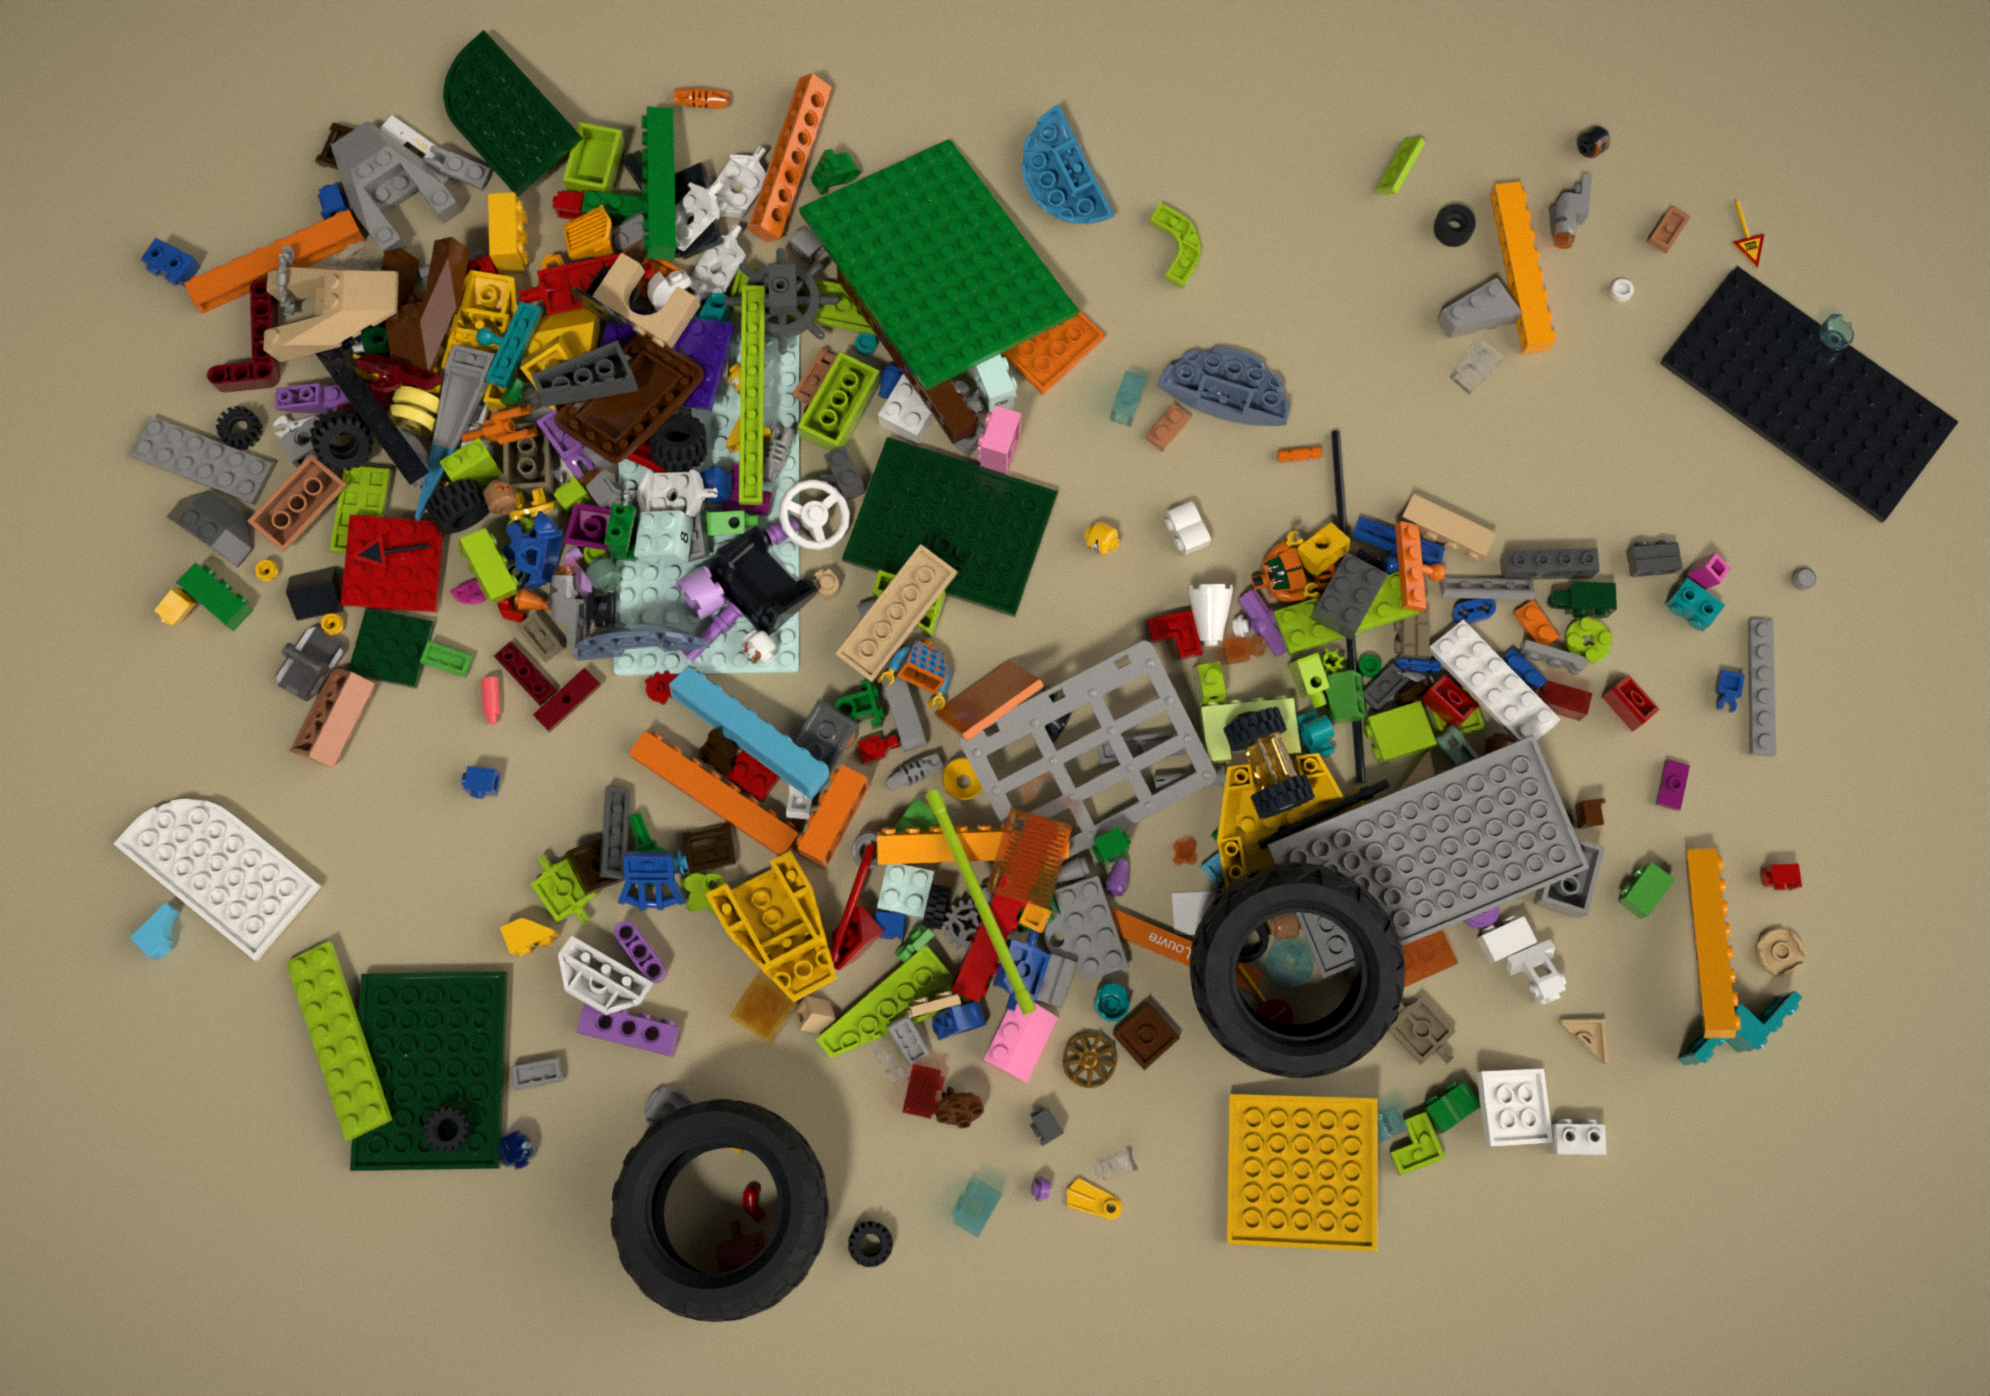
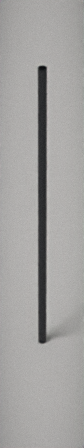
(1350, 644)

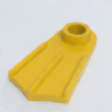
(1091, 1199)

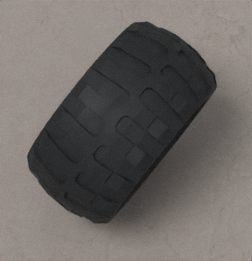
(642, 1194)

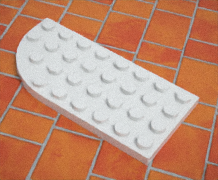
(220, 870)

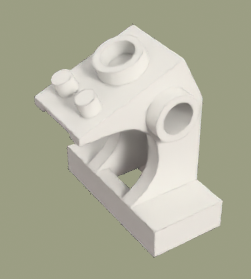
(1544, 988)

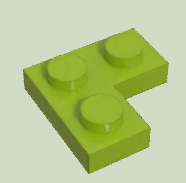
(1423, 1147)

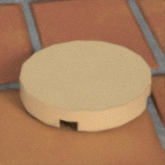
(1780, 952)

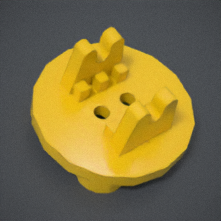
(524, 509)

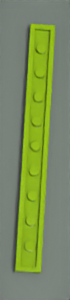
(752, 395)

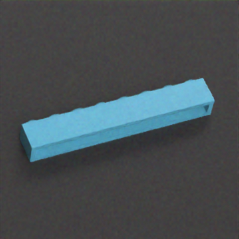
(750, 732)

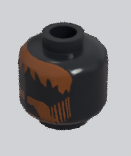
(1593, 141)

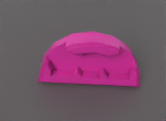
(468, 593)

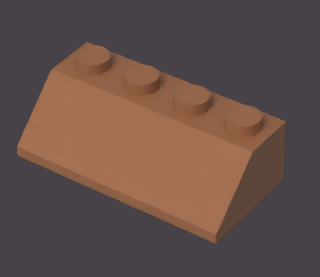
(296, 503)
(332, 717)

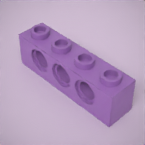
(664, 1044)

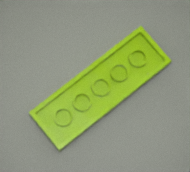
(1303, 633)

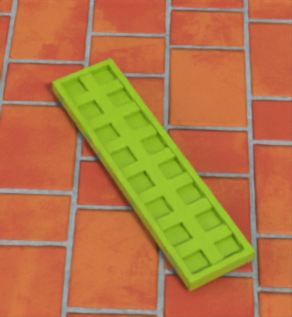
(338, 1041)

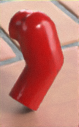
(509, 613)

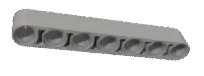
(900, 703)

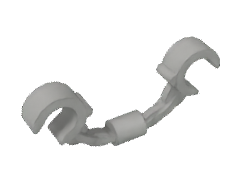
(285, 260)

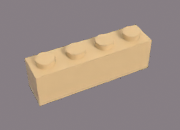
(1448, 529)

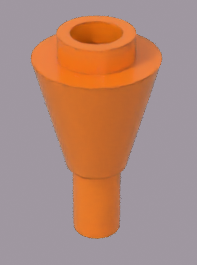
(530, 601)

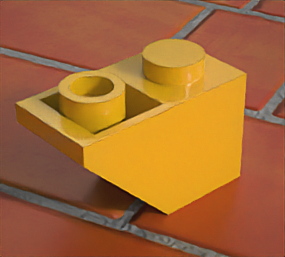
(525, 935)

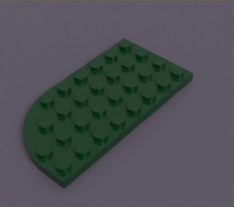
(505, 114)

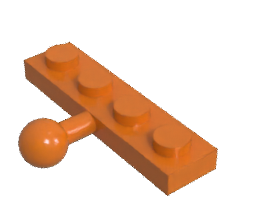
(1411, 567)

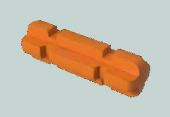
(1299, 454)

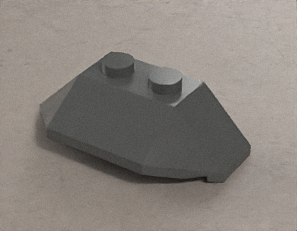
(215, 525)

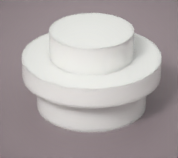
(1241, 626)

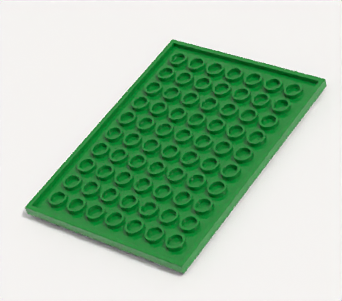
(938, 263)

